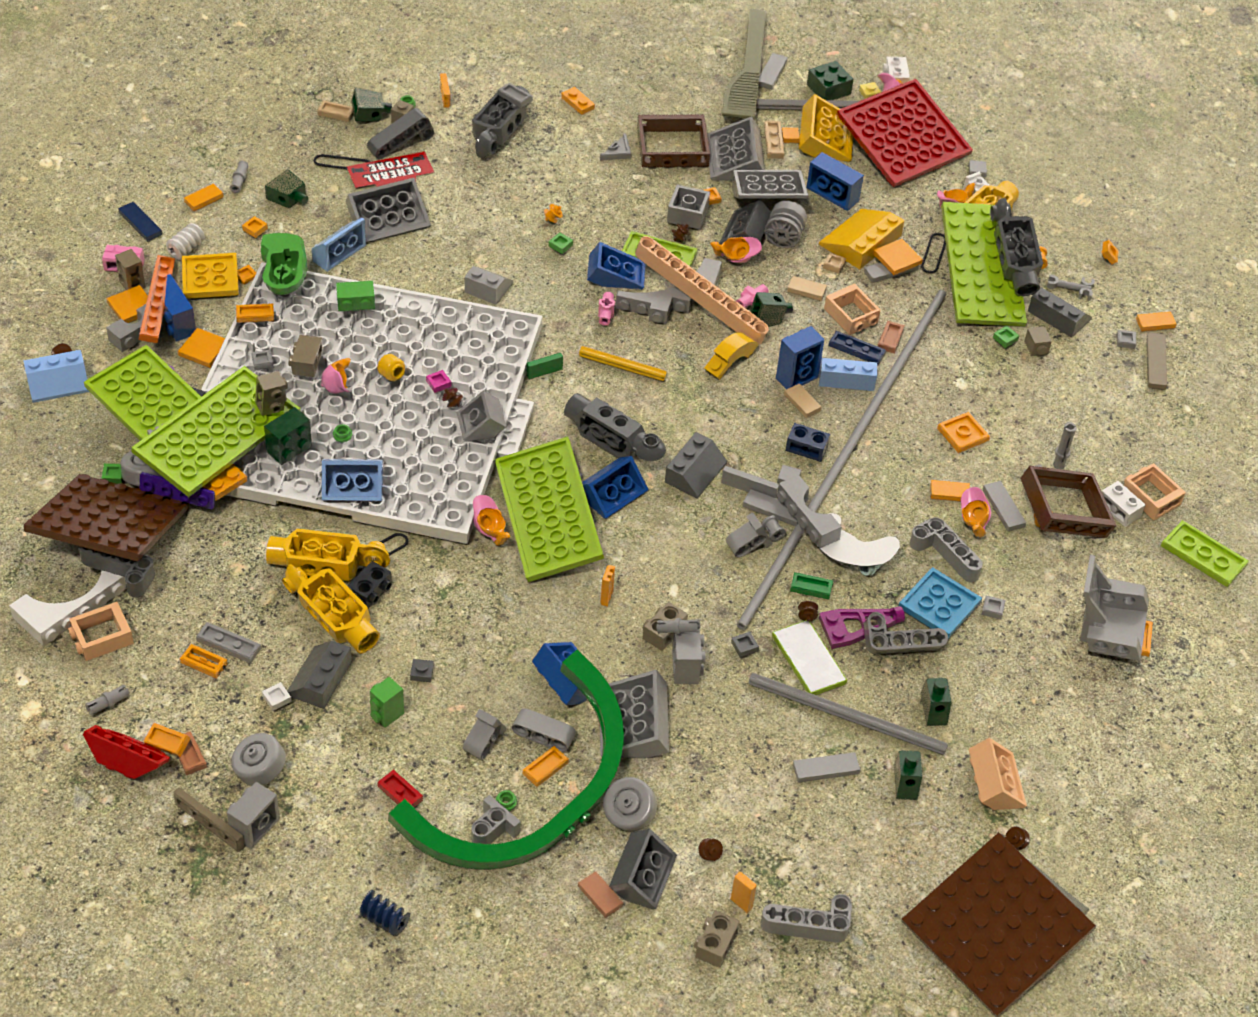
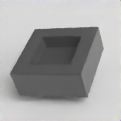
(745, 644)
(421, 670)

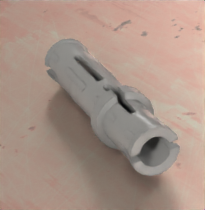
(1063, 450)

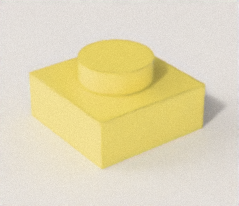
(869, 90)

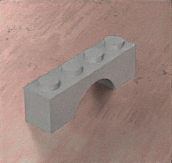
(821, 527)

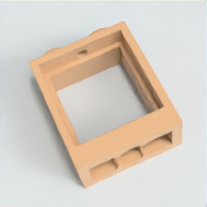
(854, 295)
(1173, 493)
(105, 644)

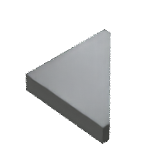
(618, 150)

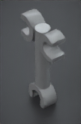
(1084, 288)

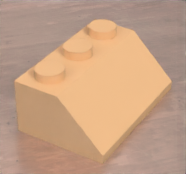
(996, 776)

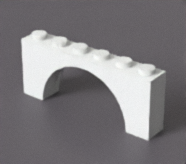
(50, 620)

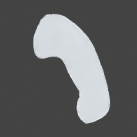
(861, 553)

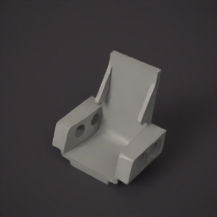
(1113, 614)

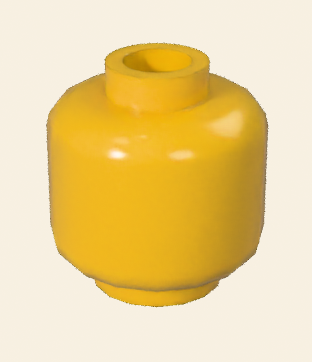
(391, 367)

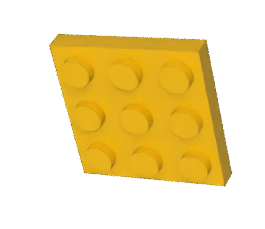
(210, 275)

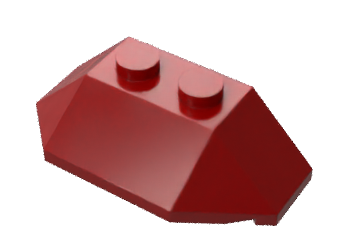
(123, 752)

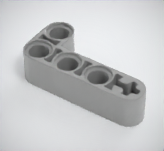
(949, 545)
(905, 636)
(774, 914)

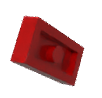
(399, 789)

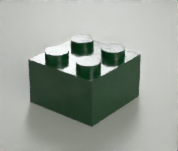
(830, 81)
(288, 436)

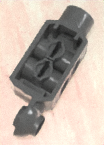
(496, 124)
(1017, 248)
(612, 429)

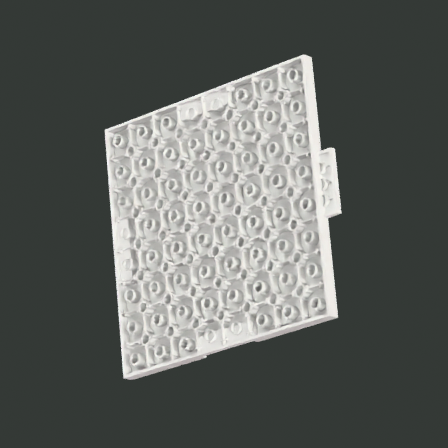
(426, 462)

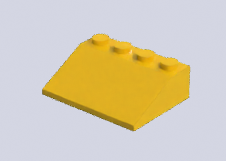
(824, 131)
(862, 235)

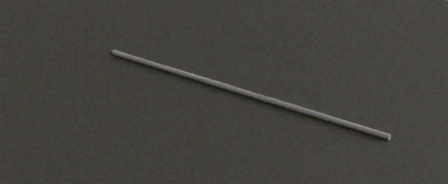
(841, 460)

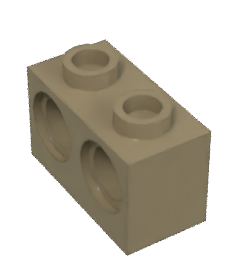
(130, 269)
(664, 613)
(719, 939)

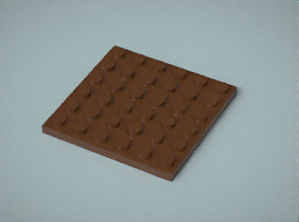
(106, 517)
(998, 924)

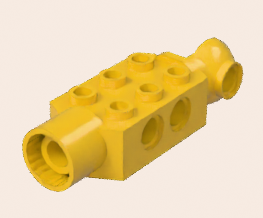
(991, 194)
(324, 550)
(333, 607)

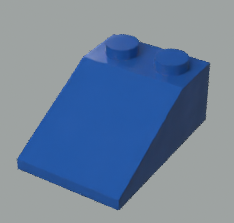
(615, 268)
(178, 312)

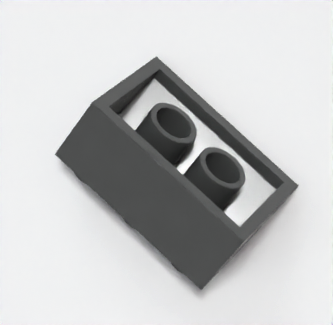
(747, 221)
(1057, 312)
(695, 465)
(321, 673)
(643, 869)

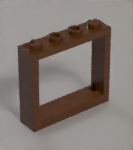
(673, 123)
(1097, 526)

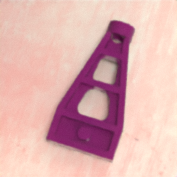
(836, 631)

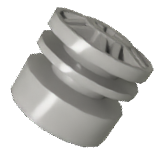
(785, 224)

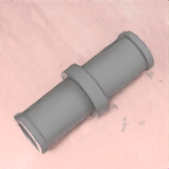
(239, 176)
(678, 626)
(107, 700)

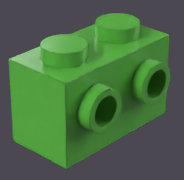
(355, 295)
(386, 702)

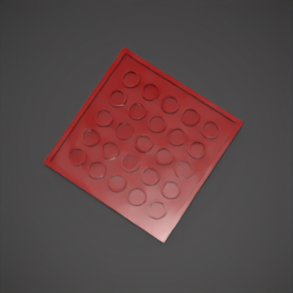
(904, 132)

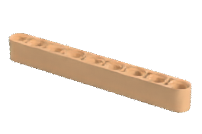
(700, 289)

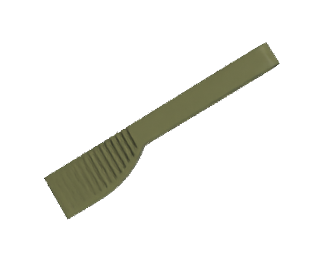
(742, 91)

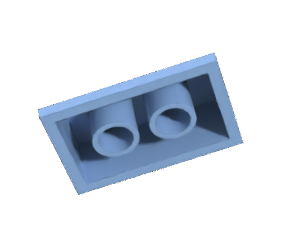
(340, 245)
(847, 374)
(56, 376)
(352, 479)

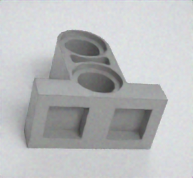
(748, 537)
(483, 734)
(491, 828)

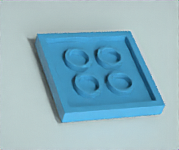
(940, 602)

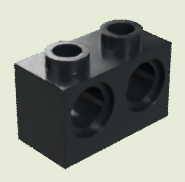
(371, 583)

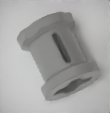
(773, 528)

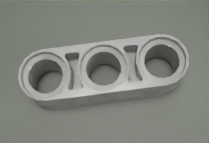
(543, 730)

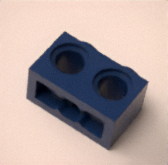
(807, 442)

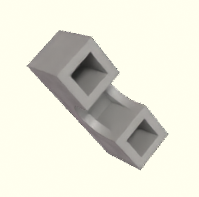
(126, 335)

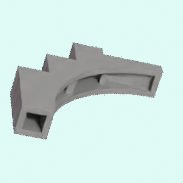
(660, 303)

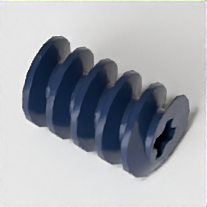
(383, 914)

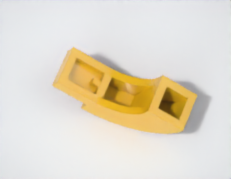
(728, 352)

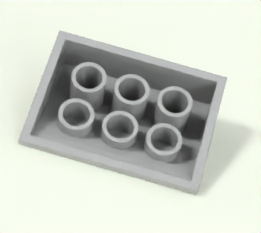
(735, 148)
(768, 184)
(389, 209)
(643, 714)

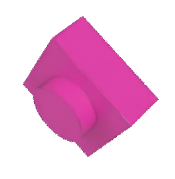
(438, 381)

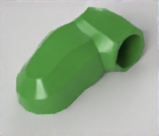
(284, 262)

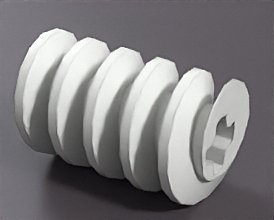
(185, 241)

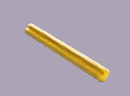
(622, 363)

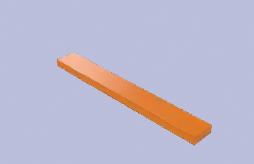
(156, 300)

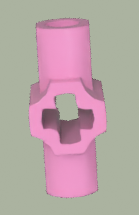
(748, 295)
(606, 308)

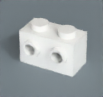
(897, 68)
(1123, 504)

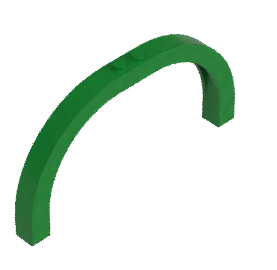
(503, 855)

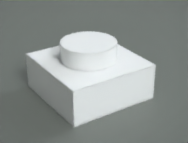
(276, 696)

